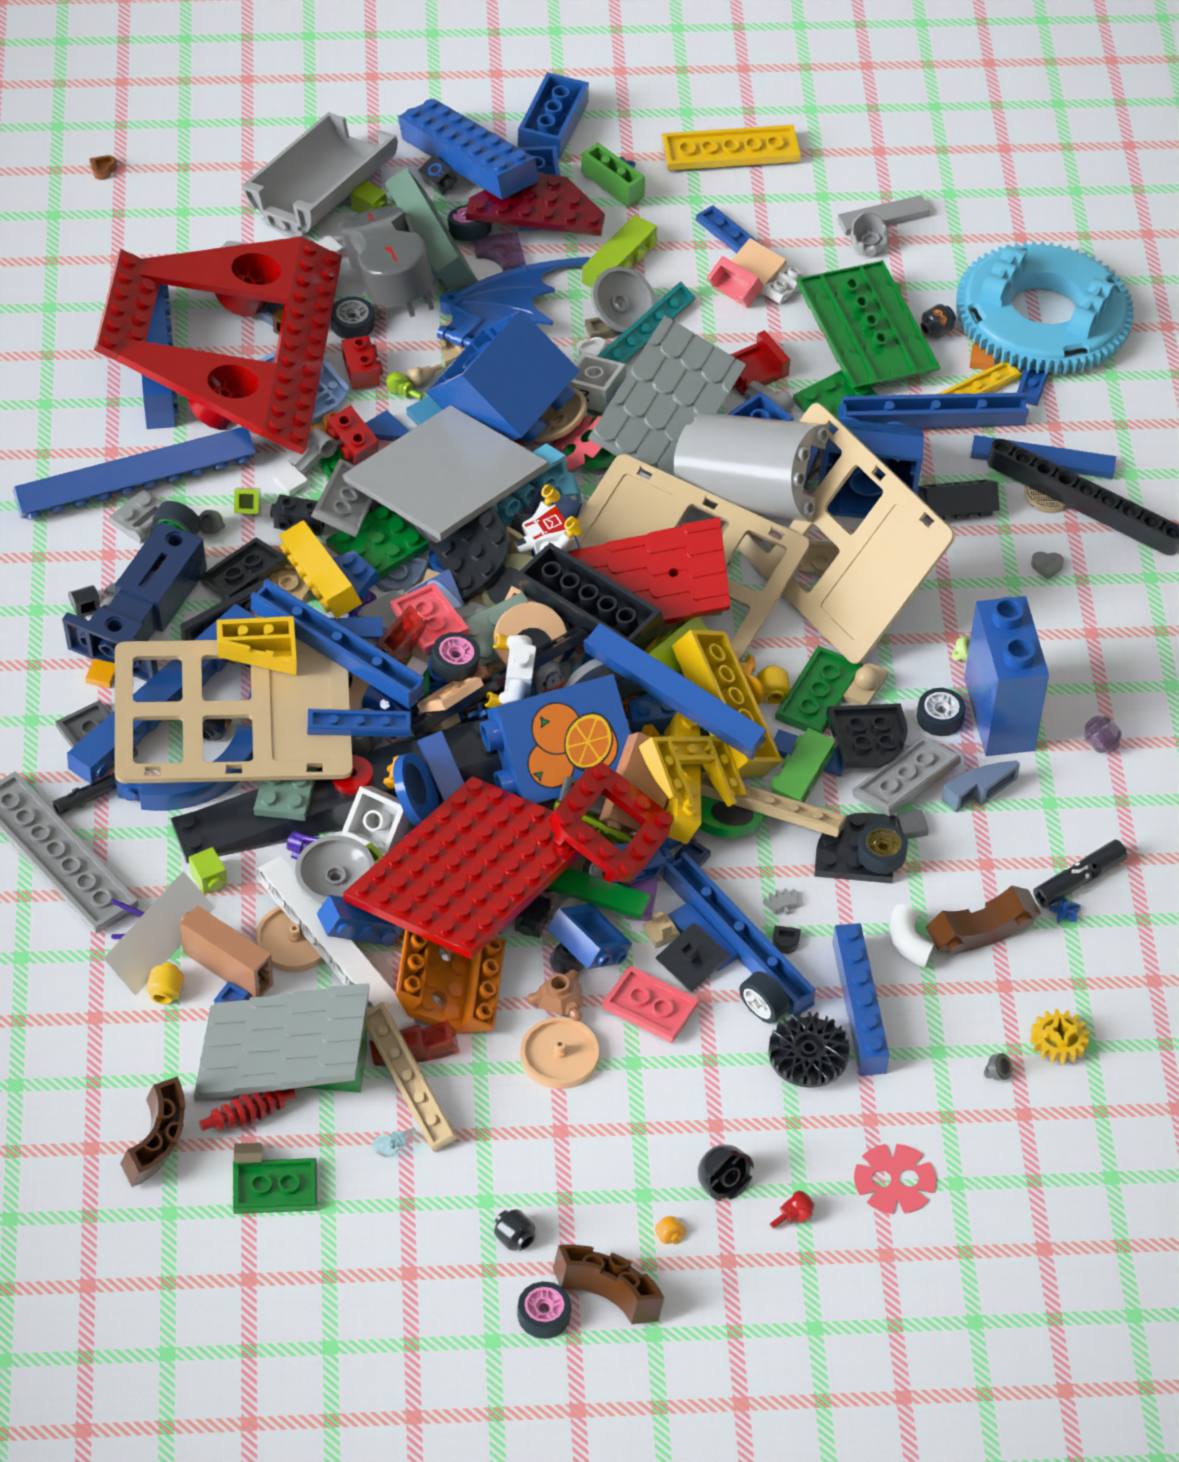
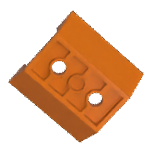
(463, 984)

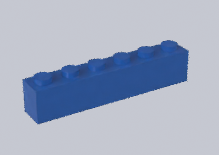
(860, 999)

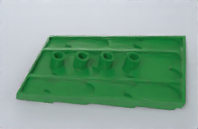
(867, 325)

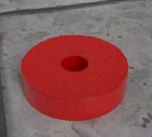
(363, 777)

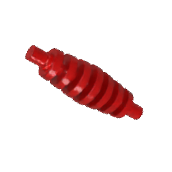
(247, 1109)

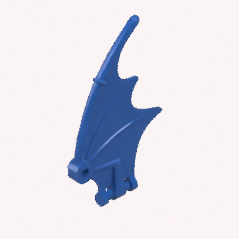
(497, 298)

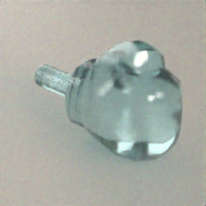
(390, 1144)

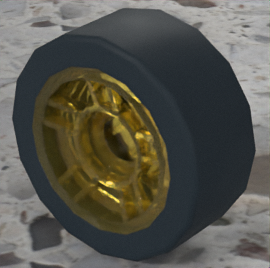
(872, 845)

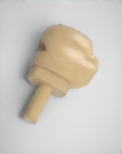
(419, 376)

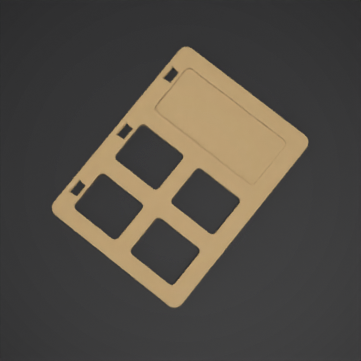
(634, 506)
(875, 566)
(276, 709)

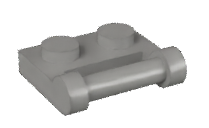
(134, 514)

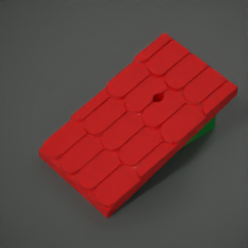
(670, 568)

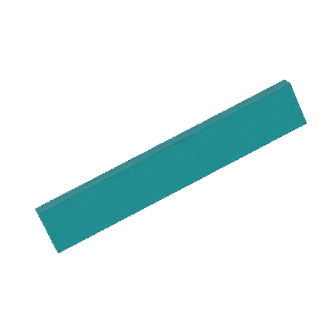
(640, 331)

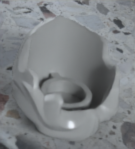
(869, 234)

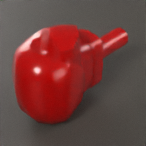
(797, 1208)

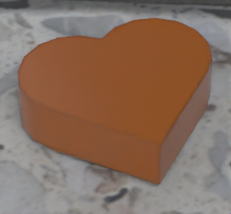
(103, 166)

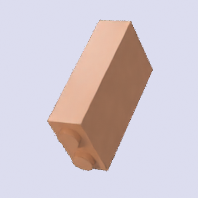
(634, 769)
(226, 952)

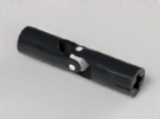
(1077, 875)

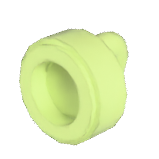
(961, 649)

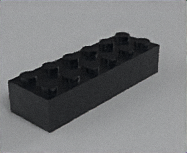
(588, 597)

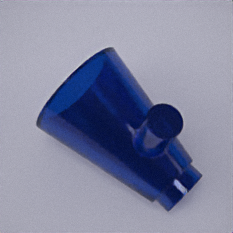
(378, 701)

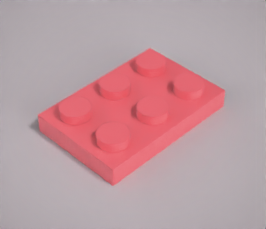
(436, 609)
(650, 1004)

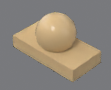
(866, 684)

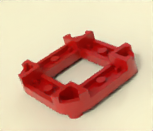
(618, 864)

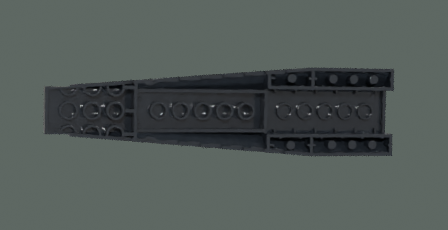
(235, 828)

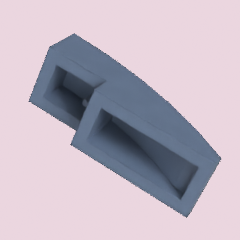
(979, 784)

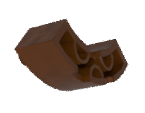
(1000, 919)
(167, 1118)
(611, 1278)

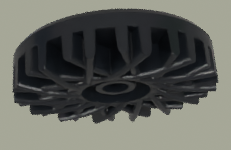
(808, 1050)

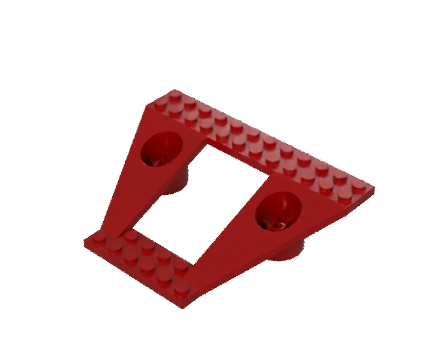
(226, 389)

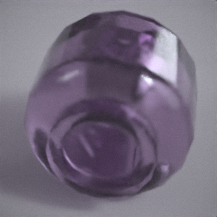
(1102, 734)

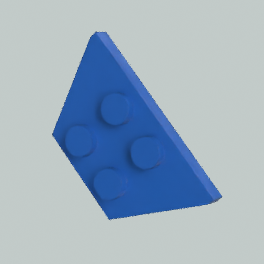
(358, 572)

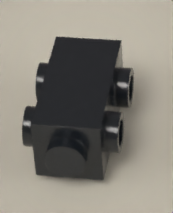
(292, 510)

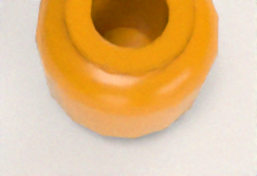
(670, 1230)

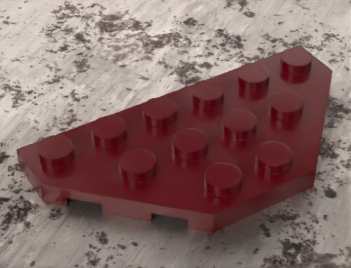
(548, 205)

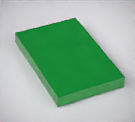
(275, 1186)

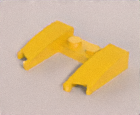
(667, 754)

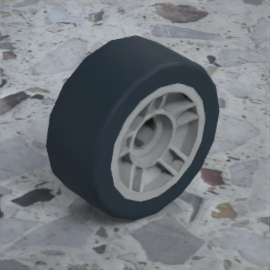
(352, 317)

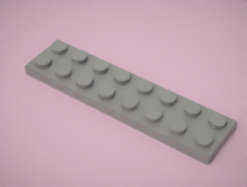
(60, 855)

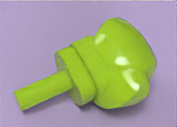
(399, 384)

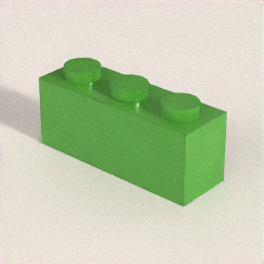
(613, 174)
(804, 766)

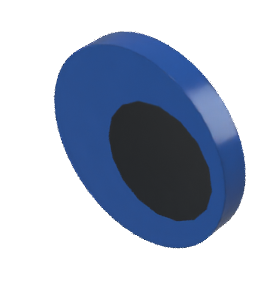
(414, 787)

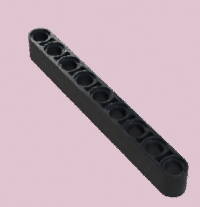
(1084, 496)

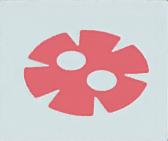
(590, 448)
(886, 1197)

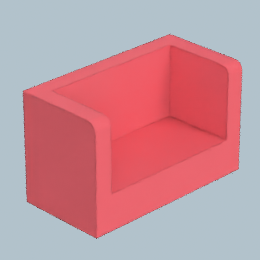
(735, 281)

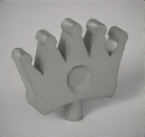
(782, 902)

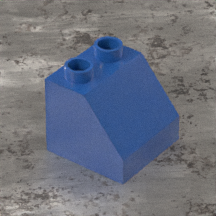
(508, 378)
(893, 443)

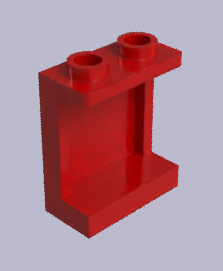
(763, 362)

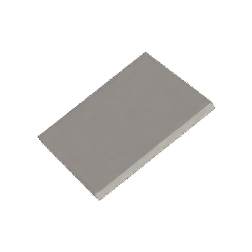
(445, 472)

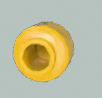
(775, 683)
(165, 983)

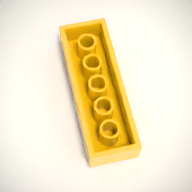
(713, 666)

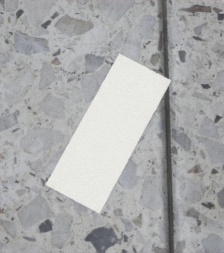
(155, 933)

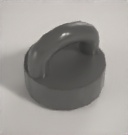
(211, 522)
(998, 1067)

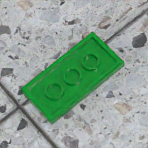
(816, 688)

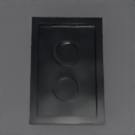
(243, 568)

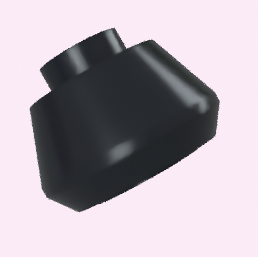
(563, 960)

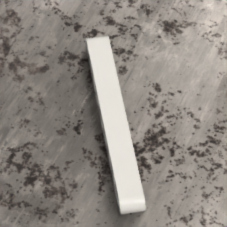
(338, 953)

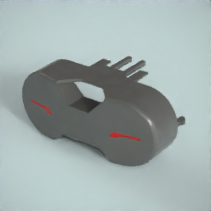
(389, 257)

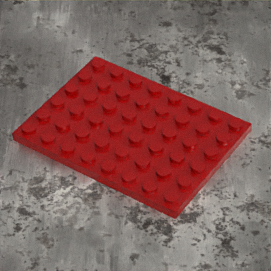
(465, 868)

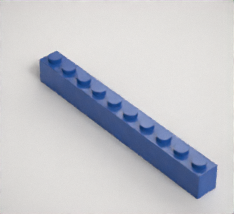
(133, 472)
(96, 750)

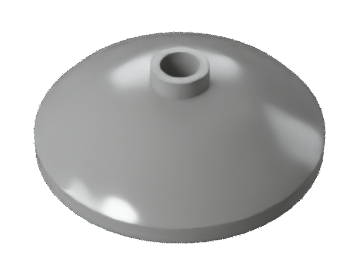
(625, 289)
(328, 860)

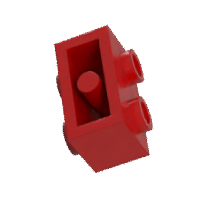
(361, 362)
(352, 435)

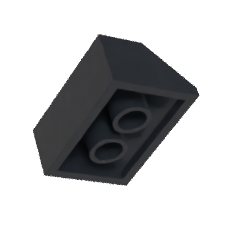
(961, 498)

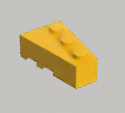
(259, 642)

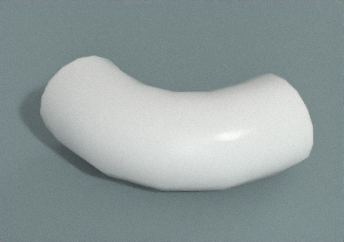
(906, 938)

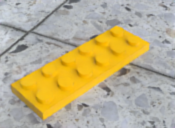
(730, 147)

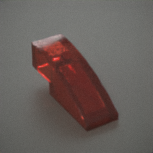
(403, 634)
(425, 1043)

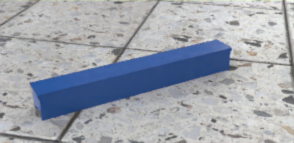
(939, 409)
(341, 645)
(675, 690)
(735, 927)

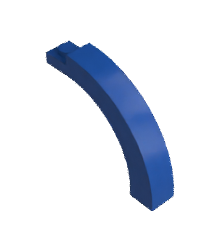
(189, 794)

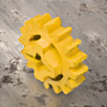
(1059, 1036)

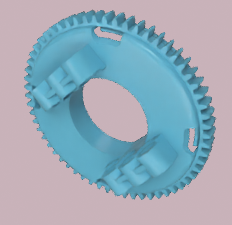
(1097, 323)

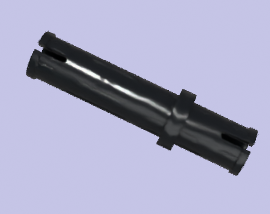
(83, 795)

